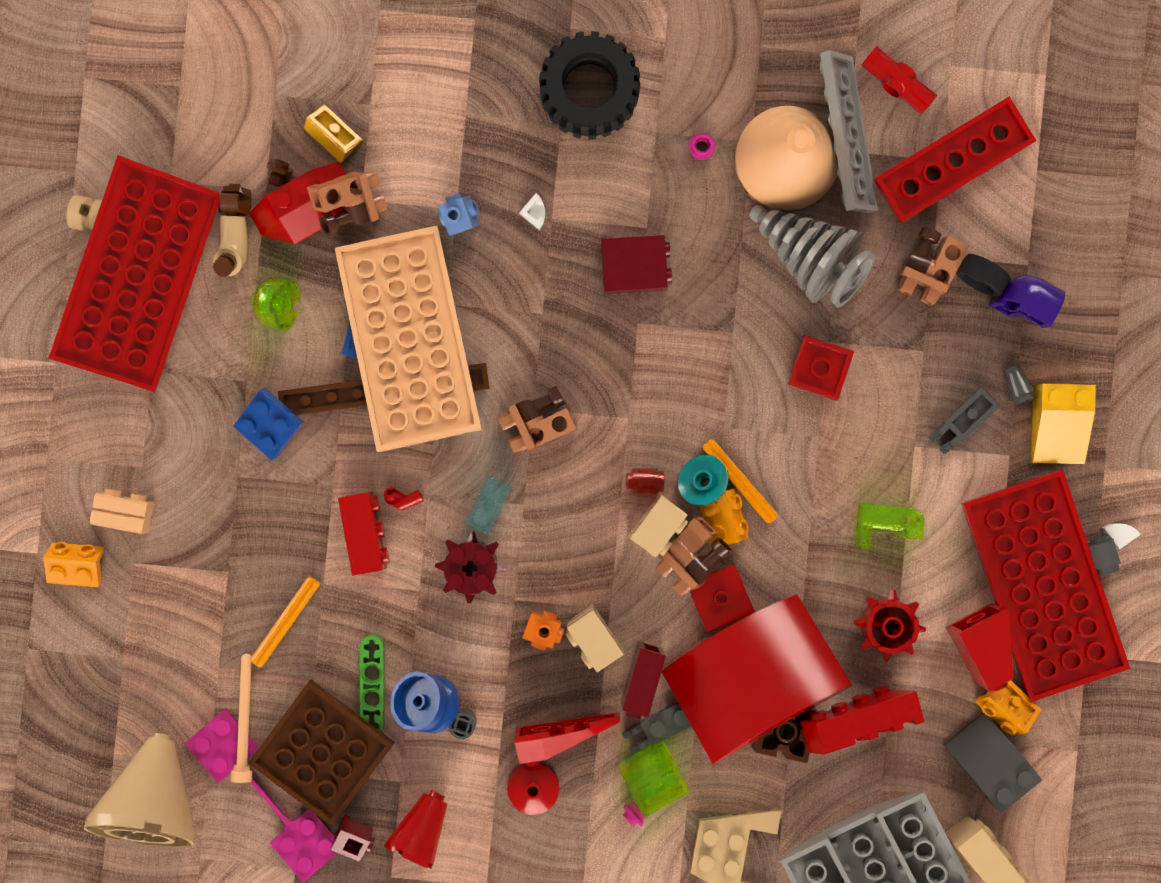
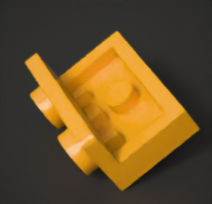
(726, 517)
(73, 564)

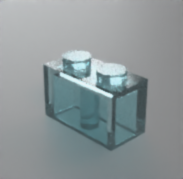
(488, 505)

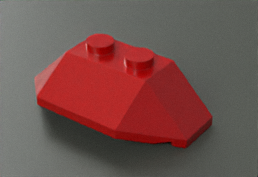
(289, 211)

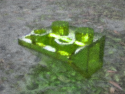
(653, 778)

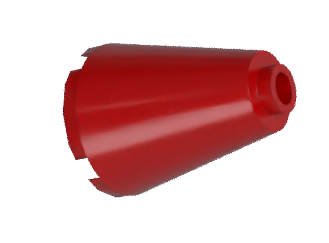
(420, 830)

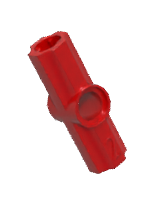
(899, 80)

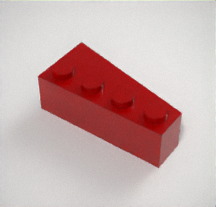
(861, 719)

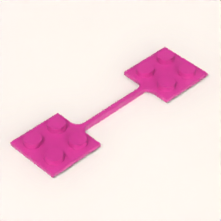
(304, 841)

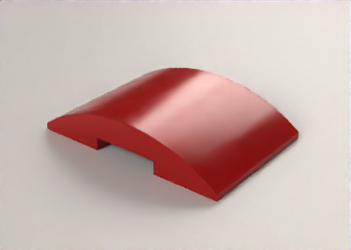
(755, 677)

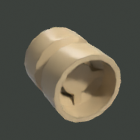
(82, 212)

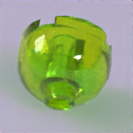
(275, 302)

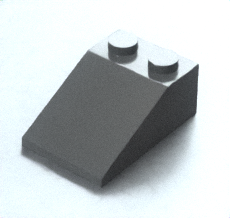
(992, 762)

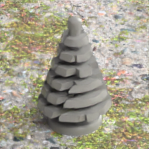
(817, 254)

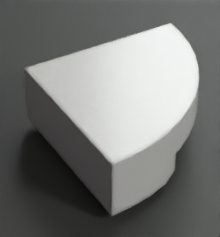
(534, 212)
(1120, 533)

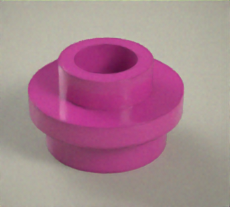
(701, 138)
(633, 814)

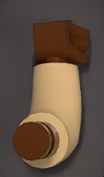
(233, 230)

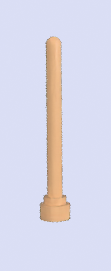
(242, 771)

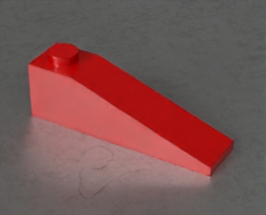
(547, 739)

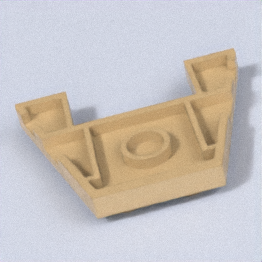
(723, 844)

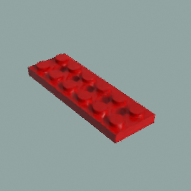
(958, 142)

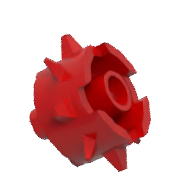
(896, 638)

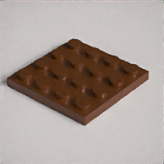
(321, 752)

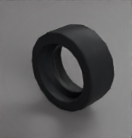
(983, 275)

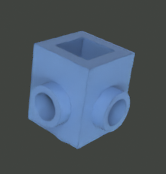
(459, 214)

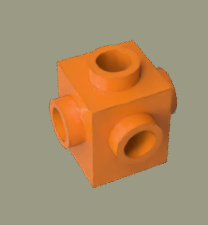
(538, 621)

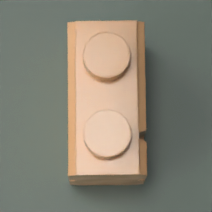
(122, 512)

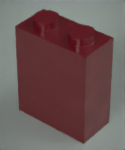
(635, 264)
(642, 680)

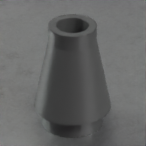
(1018, 386)

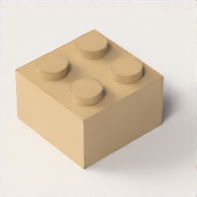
(658, 526)
(594, 638)

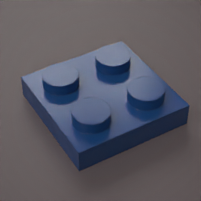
(268, 423)

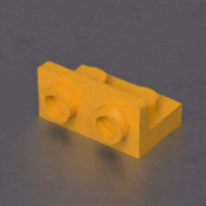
(1010, 709)

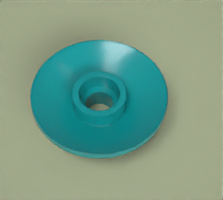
(695, 473)

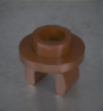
(279, 171)

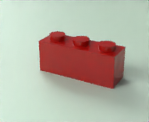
(363, 533)

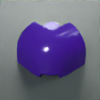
(1031, 299)

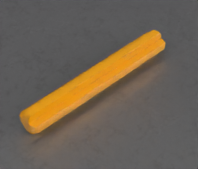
(741, 482)
(285, 621)

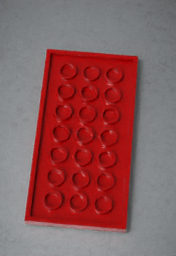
(135, 274)
(1048, 583)

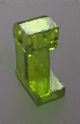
(887, 519)

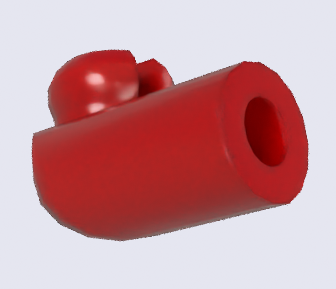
(400, 500)

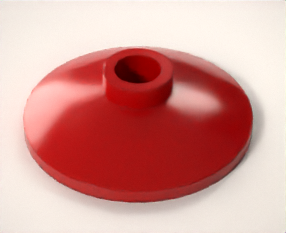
(538, 776)

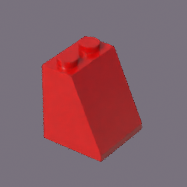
(985, 645)

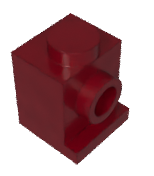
(352, 839)

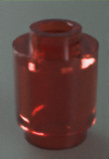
(645, 481)

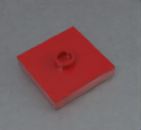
(820, 367)
(722, 598)

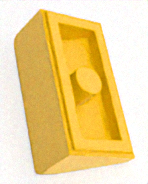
(332, 133)

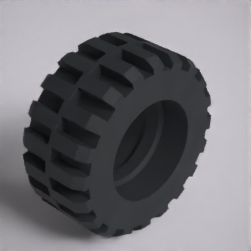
(593, 51)

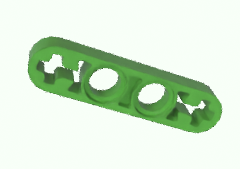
(369, 685)

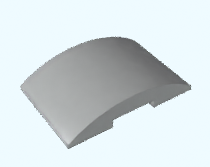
(879, 845)

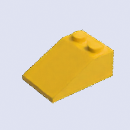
(1062, 422)

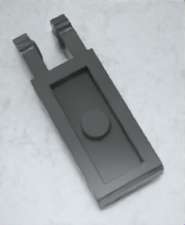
(966, 418)
(658, 727)

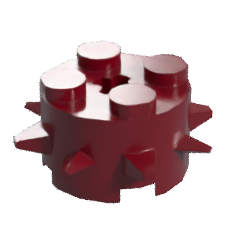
(459, 556)

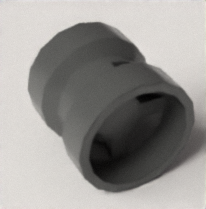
(464, 719)

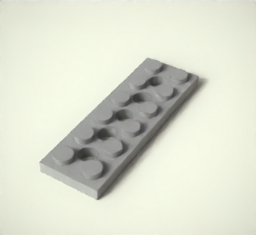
(848, 132)

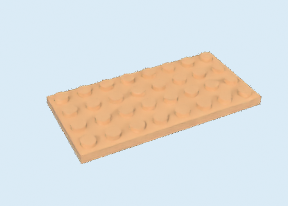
(407, 339)

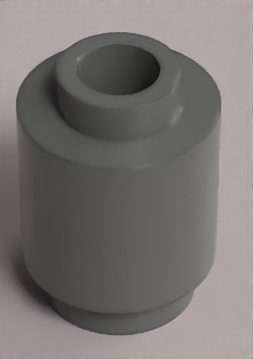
(1104, 554)

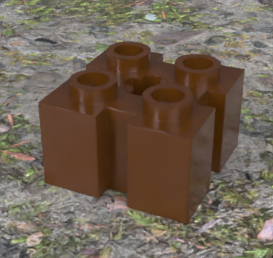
(791, 742)

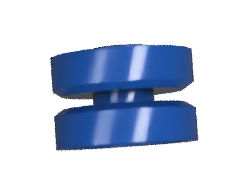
(424, 702)

